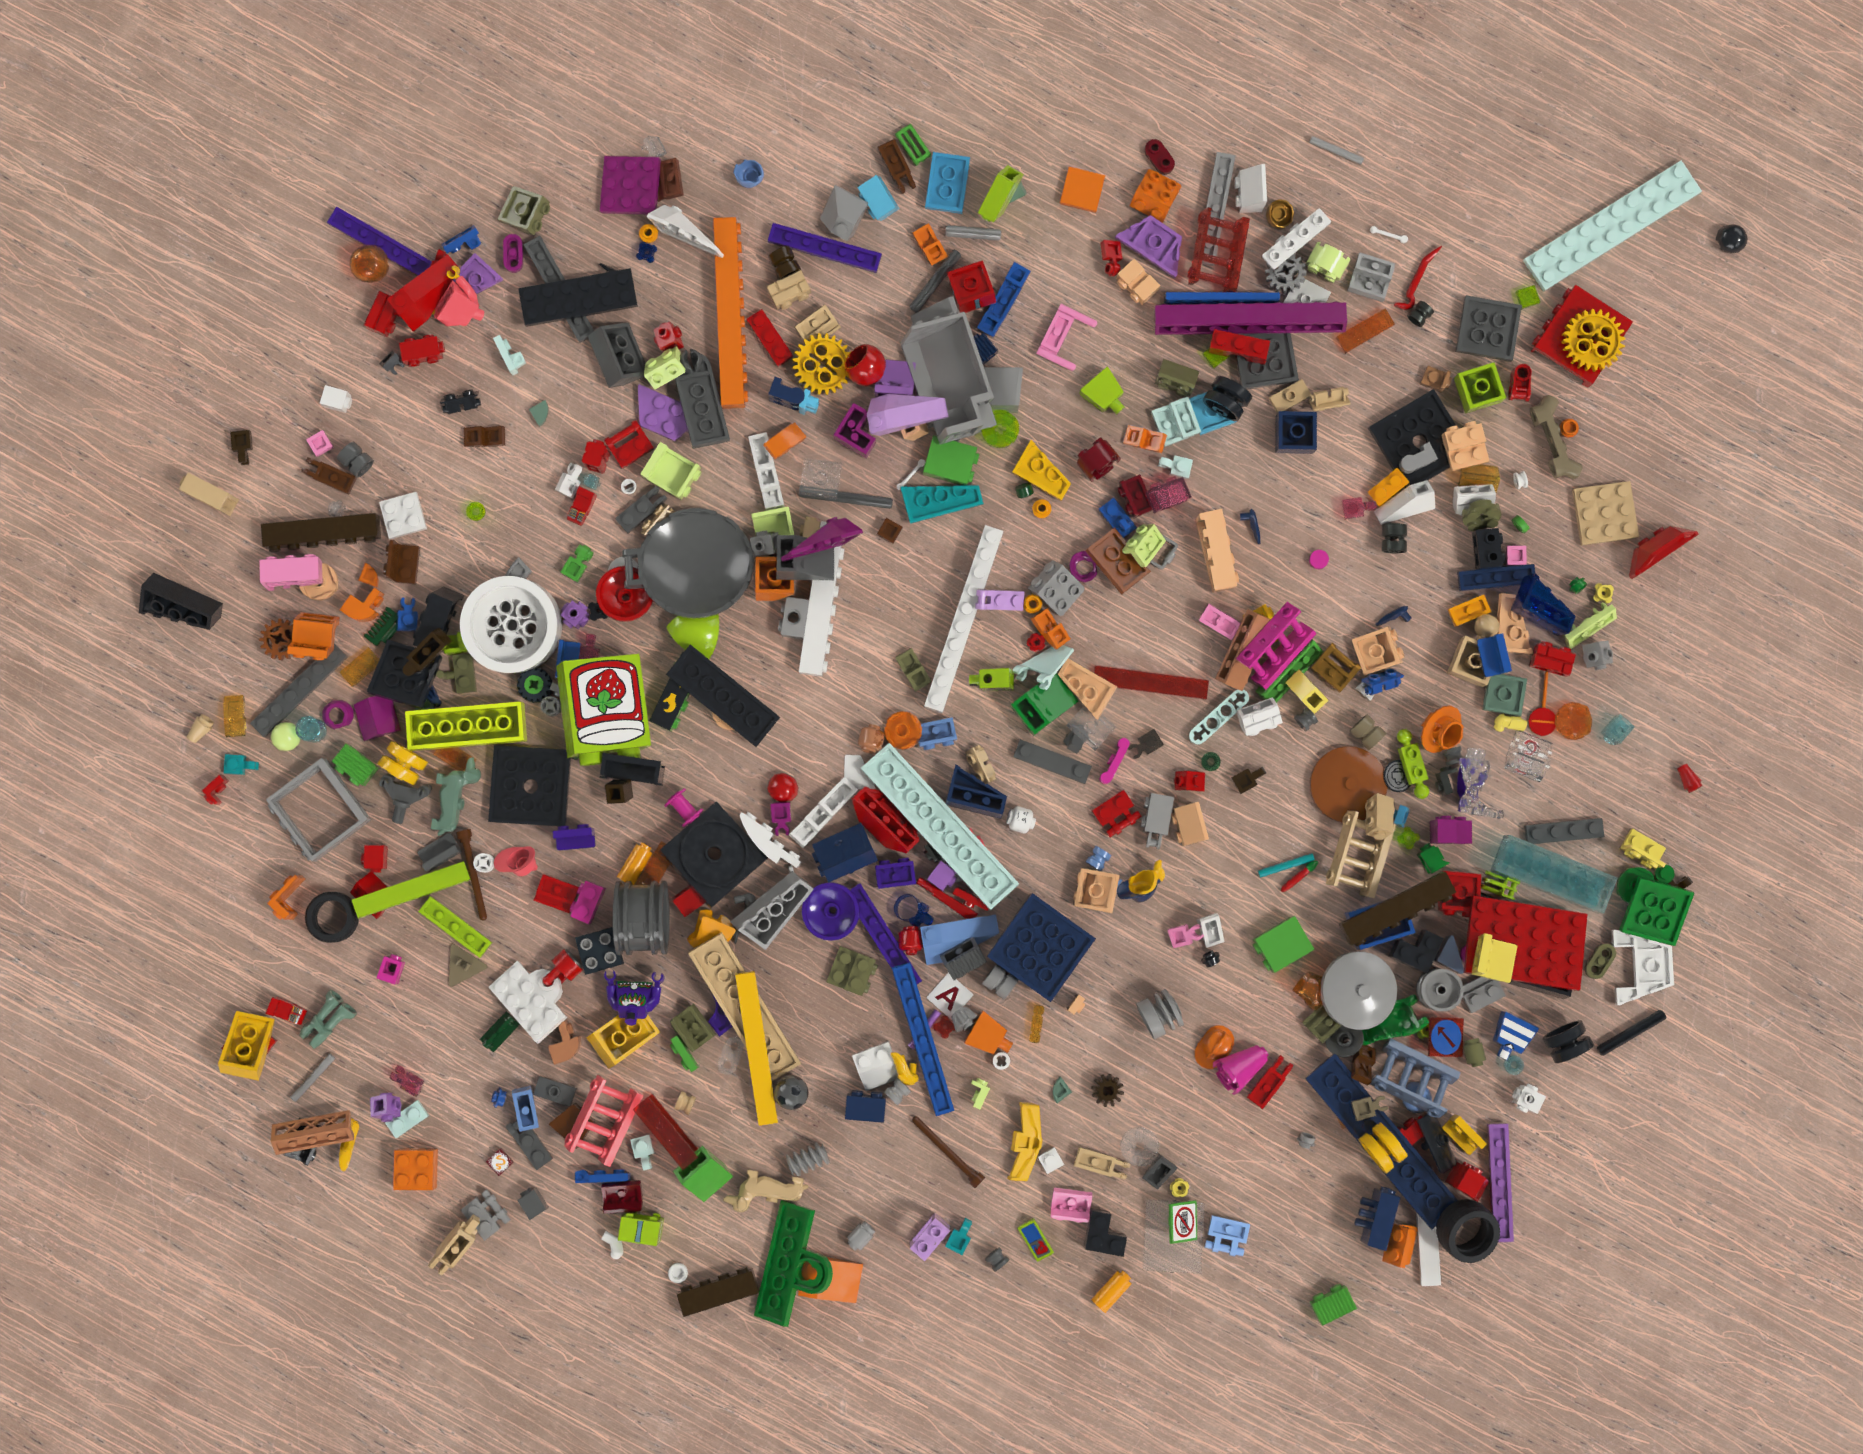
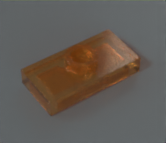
(454, 757)

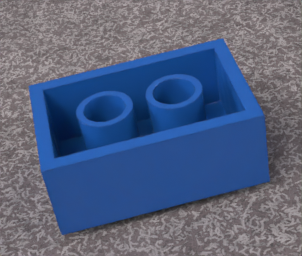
(1406, 928)

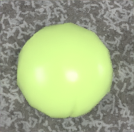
(285, 736)

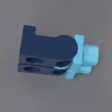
(792, 397)

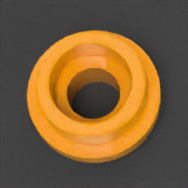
(648, 239)
(1039, 514)
(1036, 599)

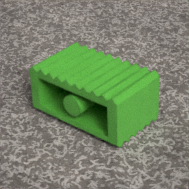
(355, 765)
(1332, 1304)

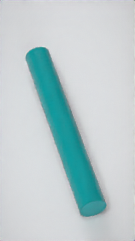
(1286, 865)

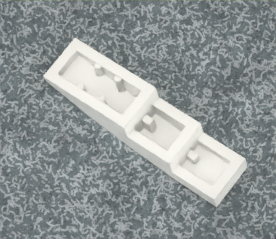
(766, 472)
(823, 812)

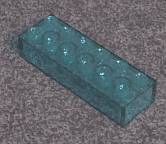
(1554, 874)

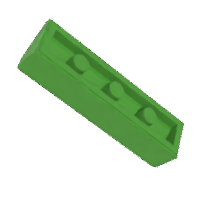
(1302, 661)

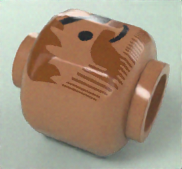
(871, 739)

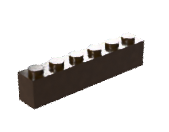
(321, 531)
(1397, 908)

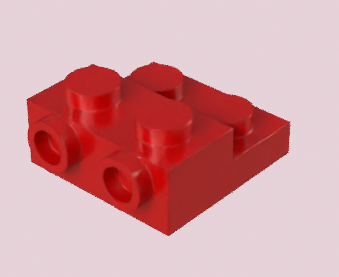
(1466, 886)

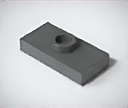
(555, 1091)

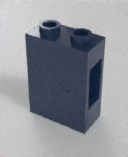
(843, 853)
(1379, 1217)

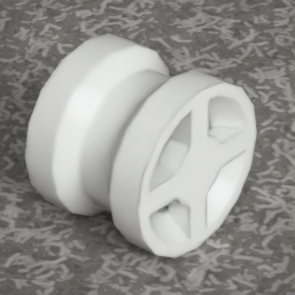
(480, 862)

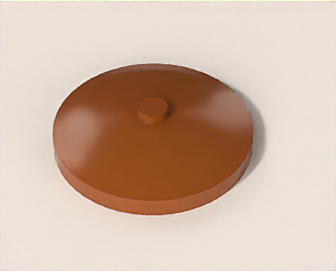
(1345, 781)

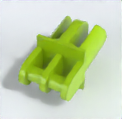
(1501, 885)

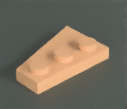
(1087, 686)

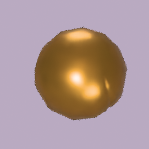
(1279, 213)

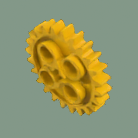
(1596, 323)
(812, 378)

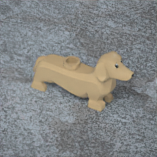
(766, 1188)

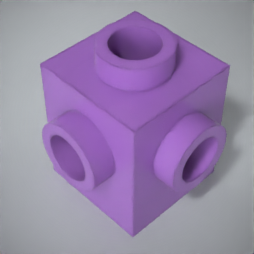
(580, 619)
(385, 1107)

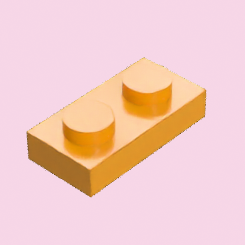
(1388, 487)
(1469, 610)

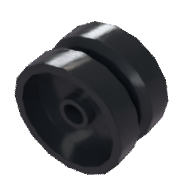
(1227, 398)
(1568, 1041)

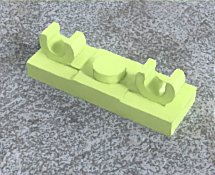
(1590, 625)

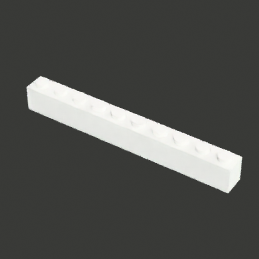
(963, 620)

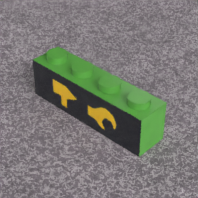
(670, 706)

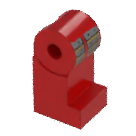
(581, 506)
(286, 1010)

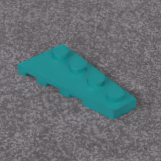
(935, 501)

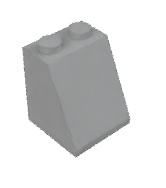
(1005, 386)

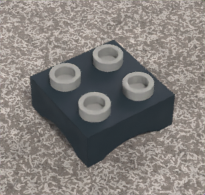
(598, 951)

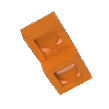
(929, 244)
(1144, 439)
(784, 440)
(1049, 629)

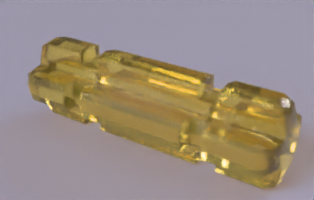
(1036, 1024)

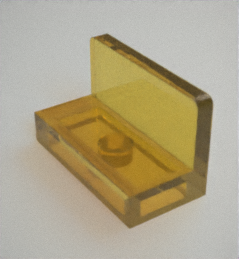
(1480, 475)

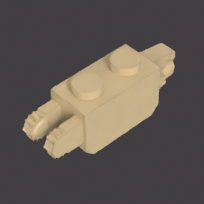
(455, 1244)

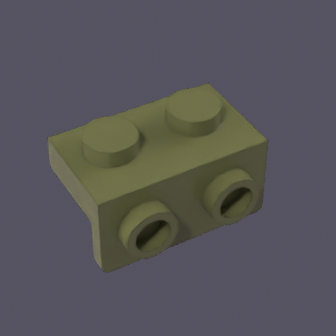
(692, 1028)

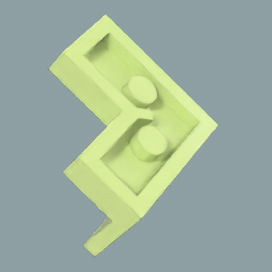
(773, 521)

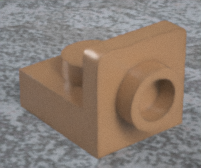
(1436, 379)

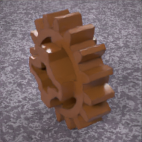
(277, 646)

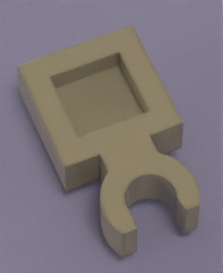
(1365, 1107)

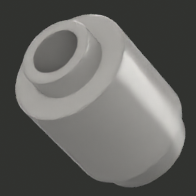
(860, 1236)

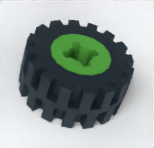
(538, 690)

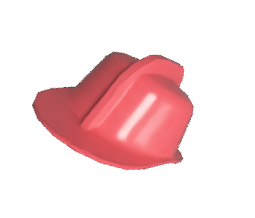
(516, 860)

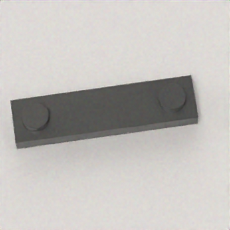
(1052, 761)

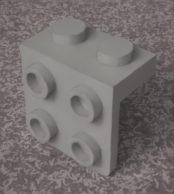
(1056, 587)

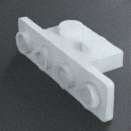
(1296, 238)

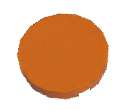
(903, 730)

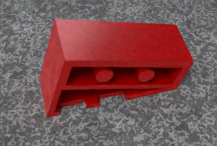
(1468, 1180)

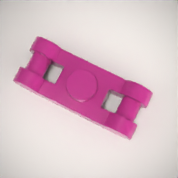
(1114, 761)

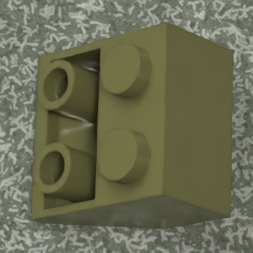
(1176, 378)

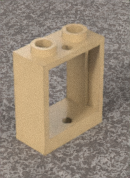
(208, 494)

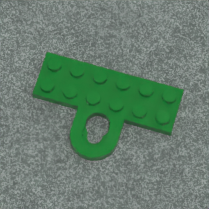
(785, 1263)

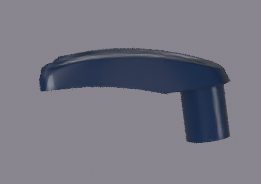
(433, 697)

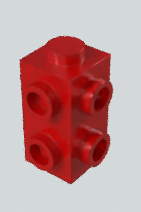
(417, 351)

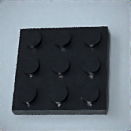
(391, 682)

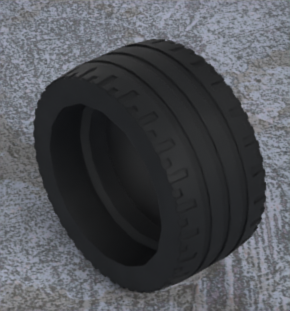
(1484, 1240)

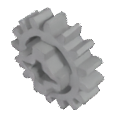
(1279, 275)

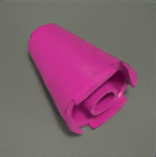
(1239, 1068)

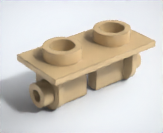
(1321, 400)
(660, 513)
(975, 758)

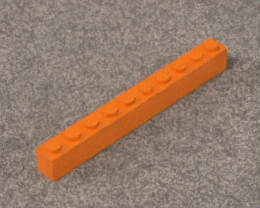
(729, 313)

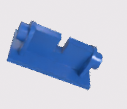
(1389, 679)

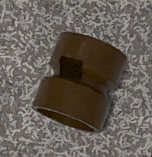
(783, 260)

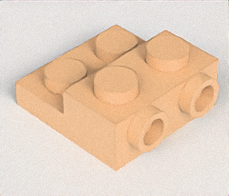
(1465, 446)
(1378, 650)
(1096, 890)

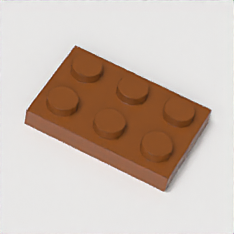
(1118, 567)

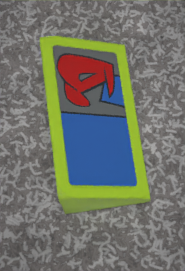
(1035, 1239)

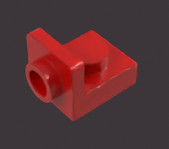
(213, 787)

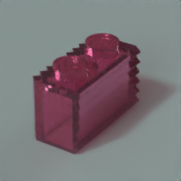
(1168, 494)

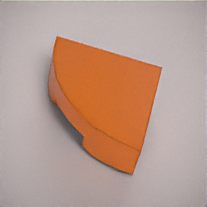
(369, 576)

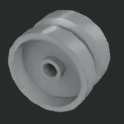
(1443, 1000)

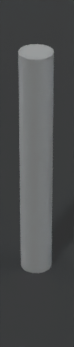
(1336, 150)
(312, 1078)

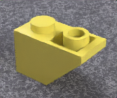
(1306, 691)

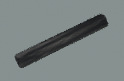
(1631, 1032)

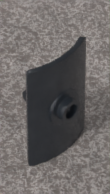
(1437, 1143)

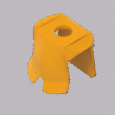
(709, 927)

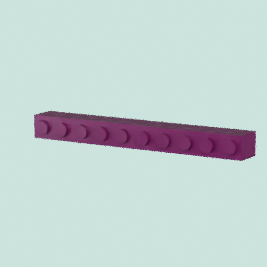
(1251, 318)

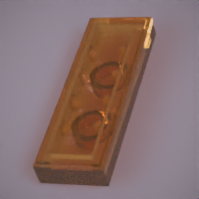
(1365, 330)

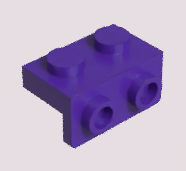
(574, 838)
(895, 874)

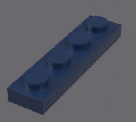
(1494, 577)

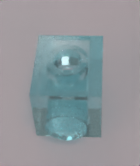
(1617, 730)

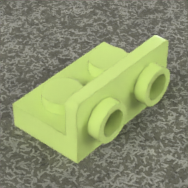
(1144, 544)

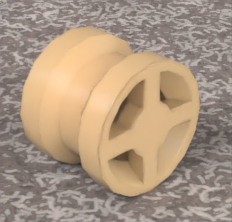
(685, 1103)

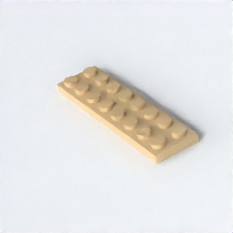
(718, 968)

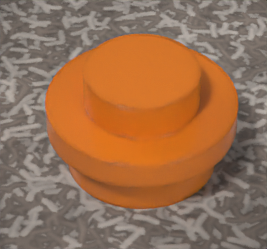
(1569, 428)

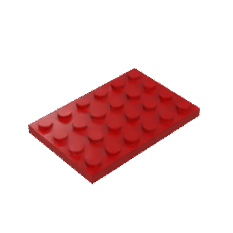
(1546, 939)

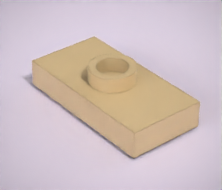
(1290, 396)

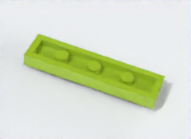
(455, 926)

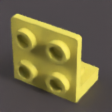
(1644, 849)
(1494, 959)

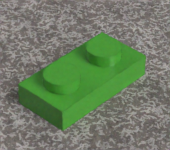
(679, 1047)

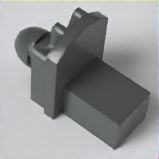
(1073, 742)

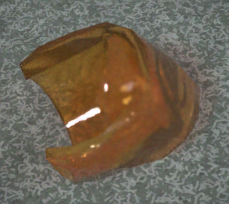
(1310, 990)

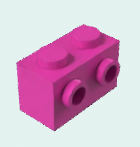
(588, 902)

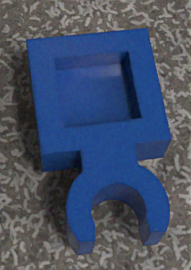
(407, 618)

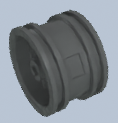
(641, 917)

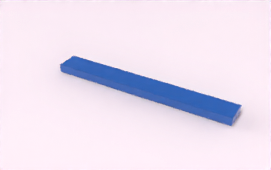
(922, 1039)

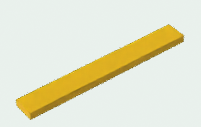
(756, 1048)

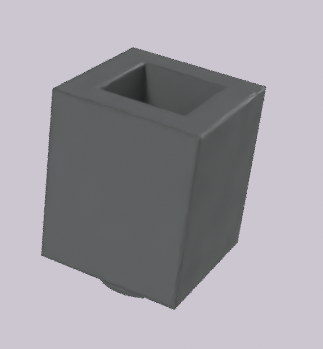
(532, 1203)

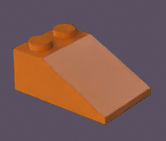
(844, 1282)

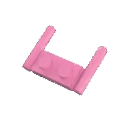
(1057, 333)

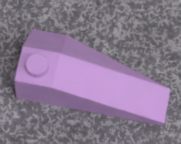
(899, 412)

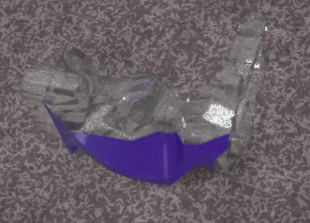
(1471, 777)

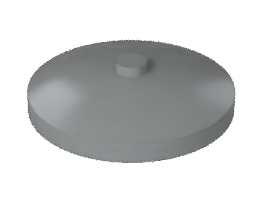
(1358, 990)

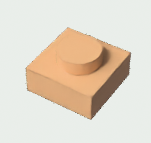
(1076, 1005)

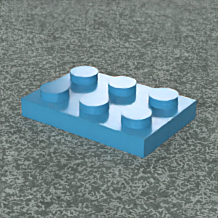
(947, 183)

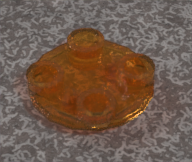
(1573, 721)

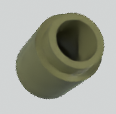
(1474, 1052)

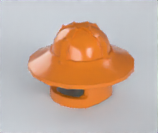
(1442, 729)

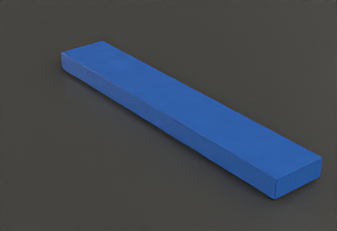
(1220, 297)

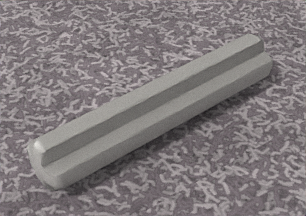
(973, 232)

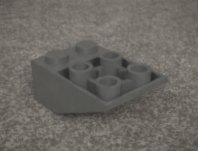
(808, 567)

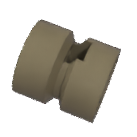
(1365, 729)

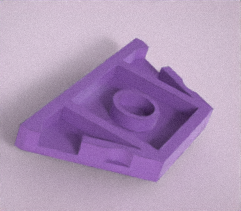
(1154, 243)
(660, 414)

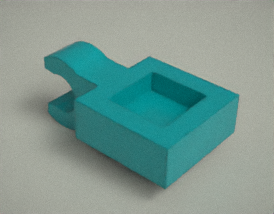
(237, 764)
(959, 1239)

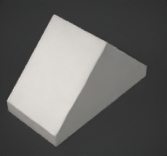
(1211, 929)

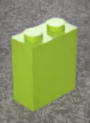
(1000, 194)

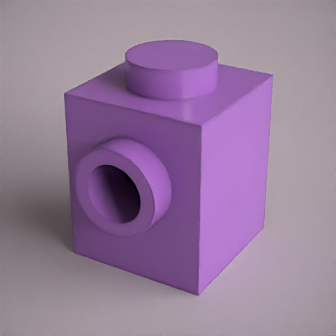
(942, 876)

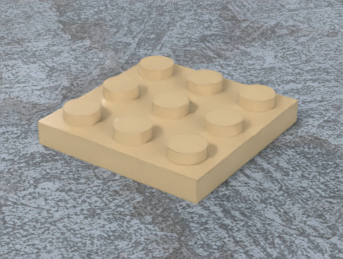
(1605, 513)

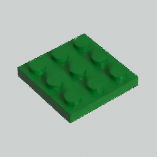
(1656, 911)

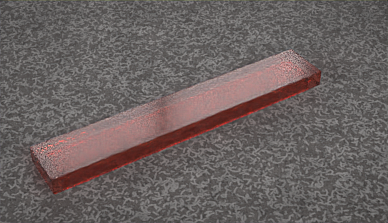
(1154, 682)

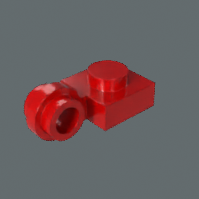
(1111, 252)

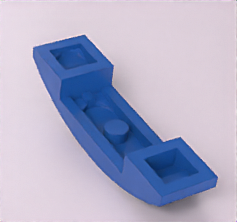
(1005, 299)

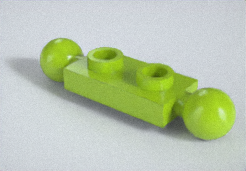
(1413, 764)

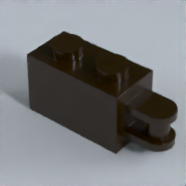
(426, 652)

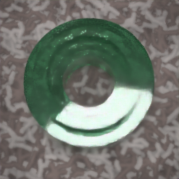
(1215, 757)

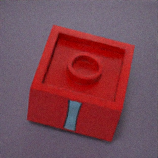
(971, 287)

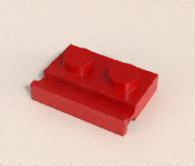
(556, 893)

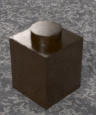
(618, 791)

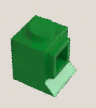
(1431, 858)

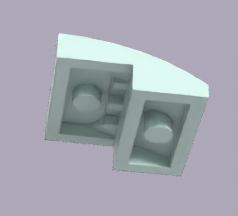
(1176, 421)

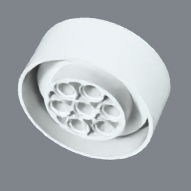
(481, 637)

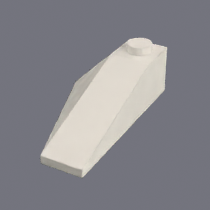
(673, 223)

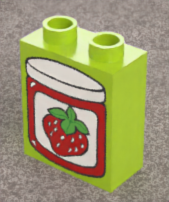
(603, 707)

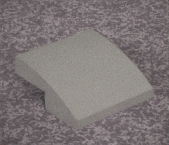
(1371, 277)

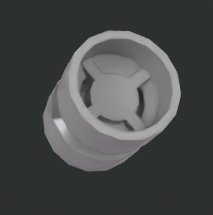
(998, 980)

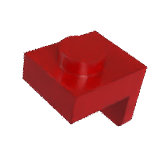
(1189, 781)

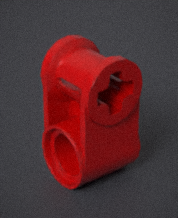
(1520, 387)

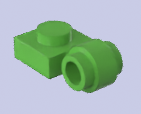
(574, 567)

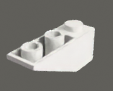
(1408, 502)

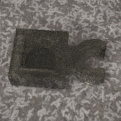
(1148, 742)

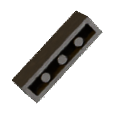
(717, 1292)

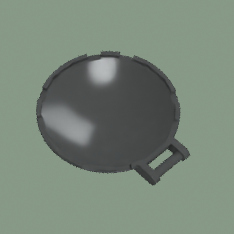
(692, 563)

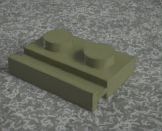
(1321, 1024)

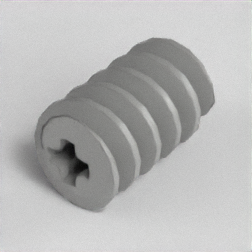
(807, 1159)

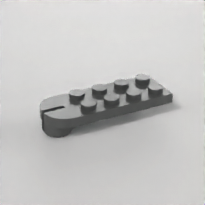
(701, 402)

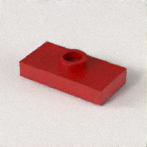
(969, 899)

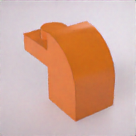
(364, 610)

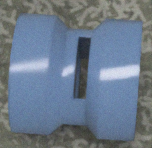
(1098, 858)

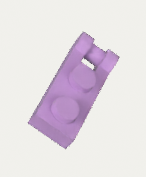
(1000, 600)

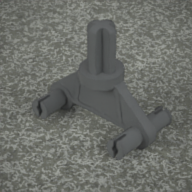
(402, 795)

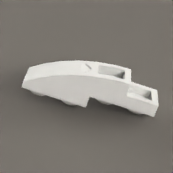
(761, 837)

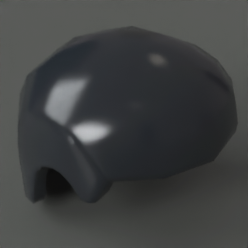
(1732, 238)

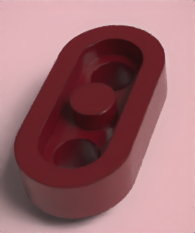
(1159, 156)

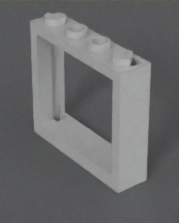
(287, 823)

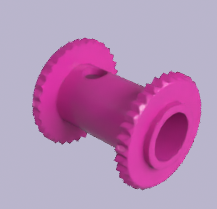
(683, 807)

